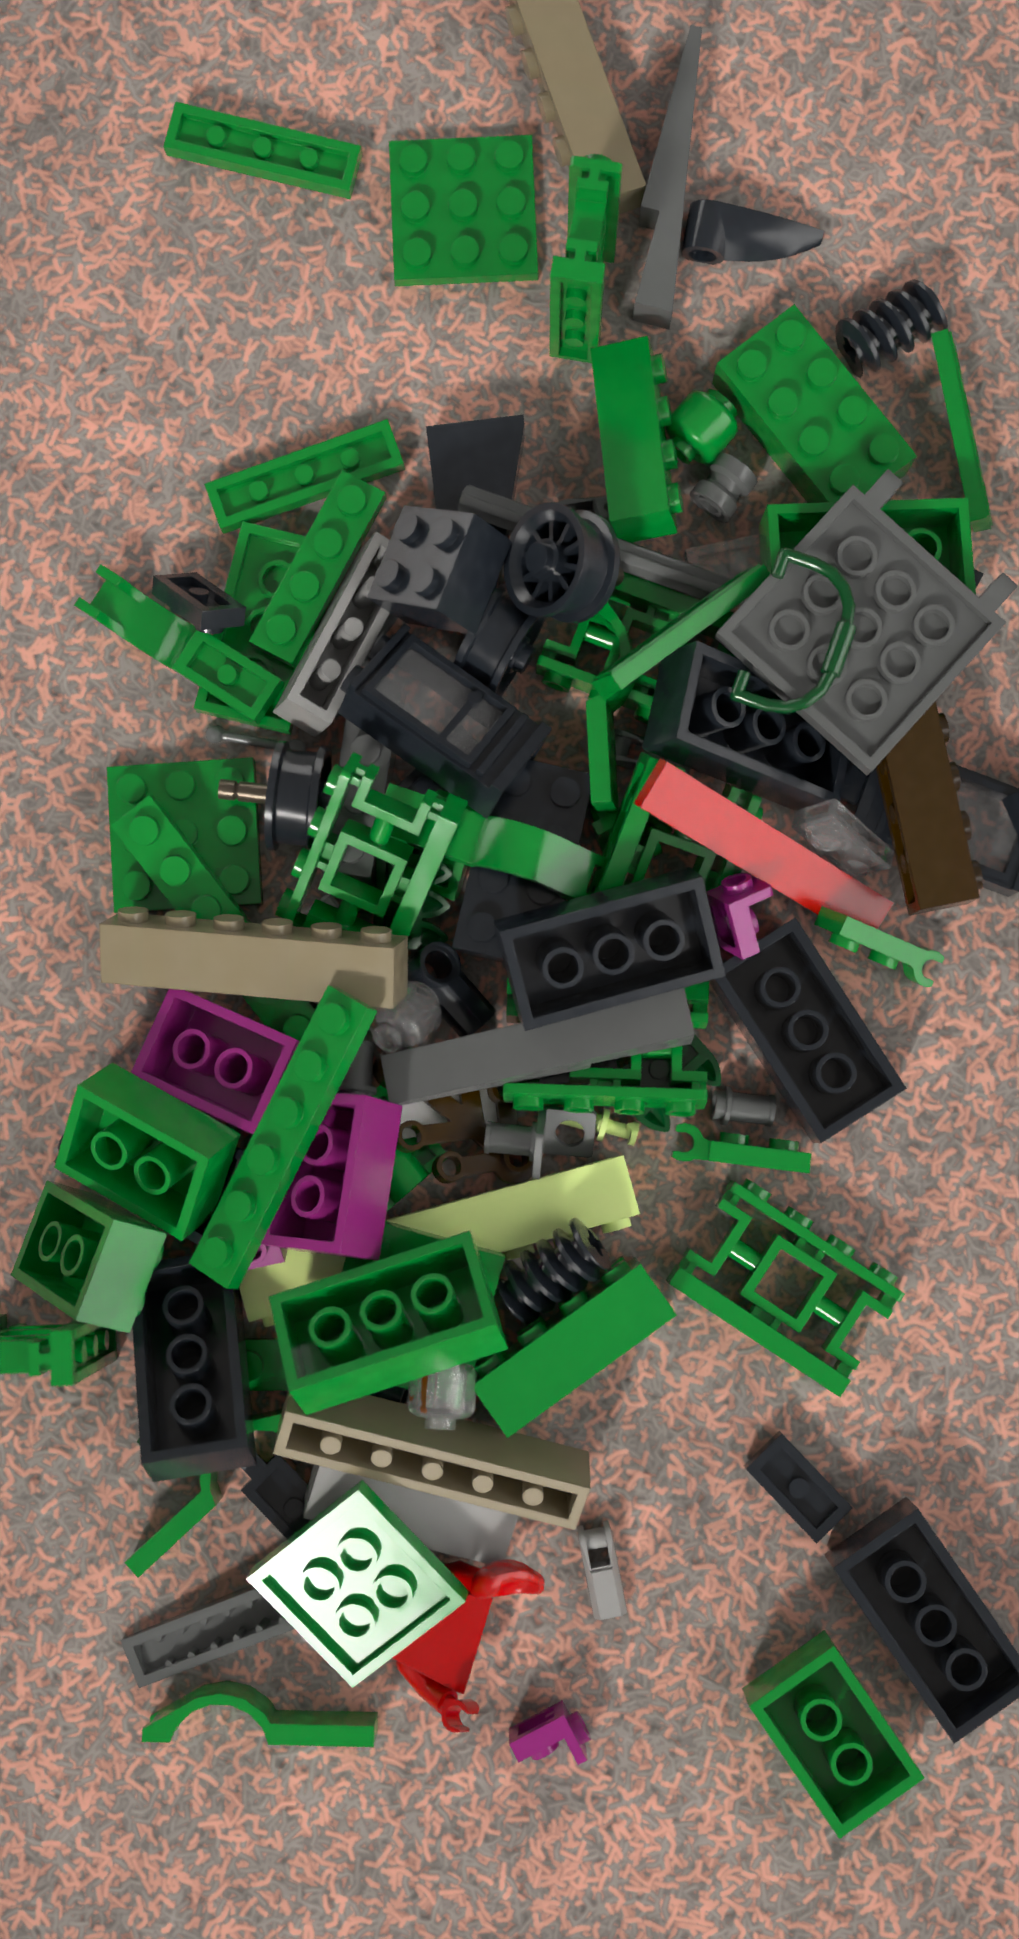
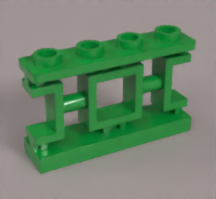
(591, 240)
(660, 608)
(625, 853)
(405, 884)
(606, 1082)
(764, 1317)
(67, 1350)

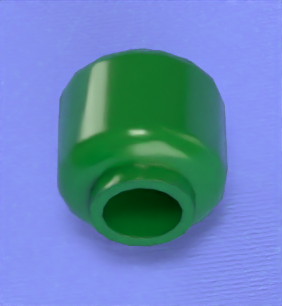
(702, 426)

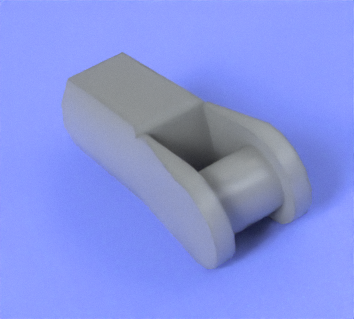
(602, 1576)

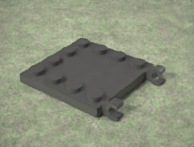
(910, 619)

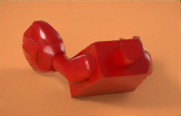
(444, 1655)

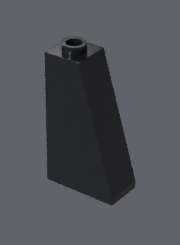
(476, 454)

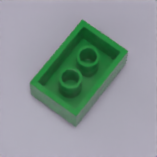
(146, 1150)
(89, 1257)
(832, 1734)

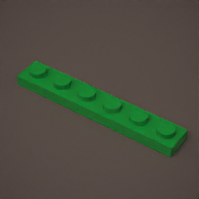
(194, 887)
(283, 1137)

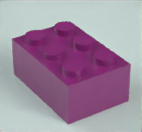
(214, 1058)
(342, 1183)

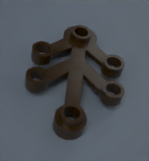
(464, 1123)

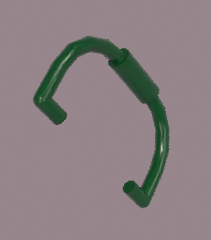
(837, 649)

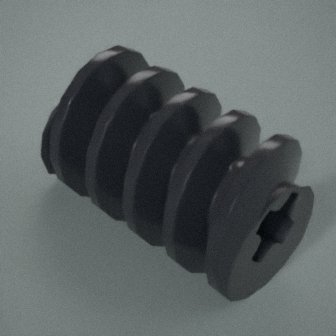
(889, 323)
(555, 1273)

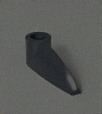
(736, 233)

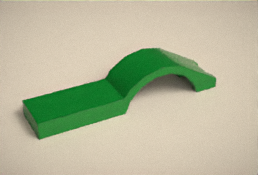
(181, 647)
(601, 725)
(508, 848)
(192, 1511)
(279, 1726)

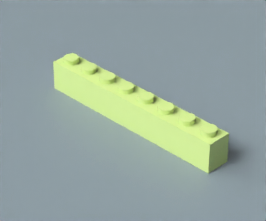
(498, 1219)

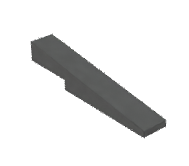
(665, 194)
(521, 1055)
(202, 1635)

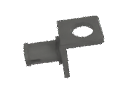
(541, 1137)

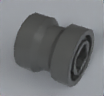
(723, 487)

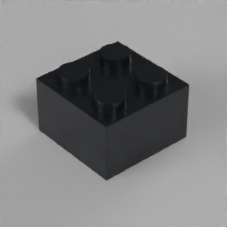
(439, 569)

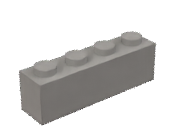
(337, 645)
(436, 1520)

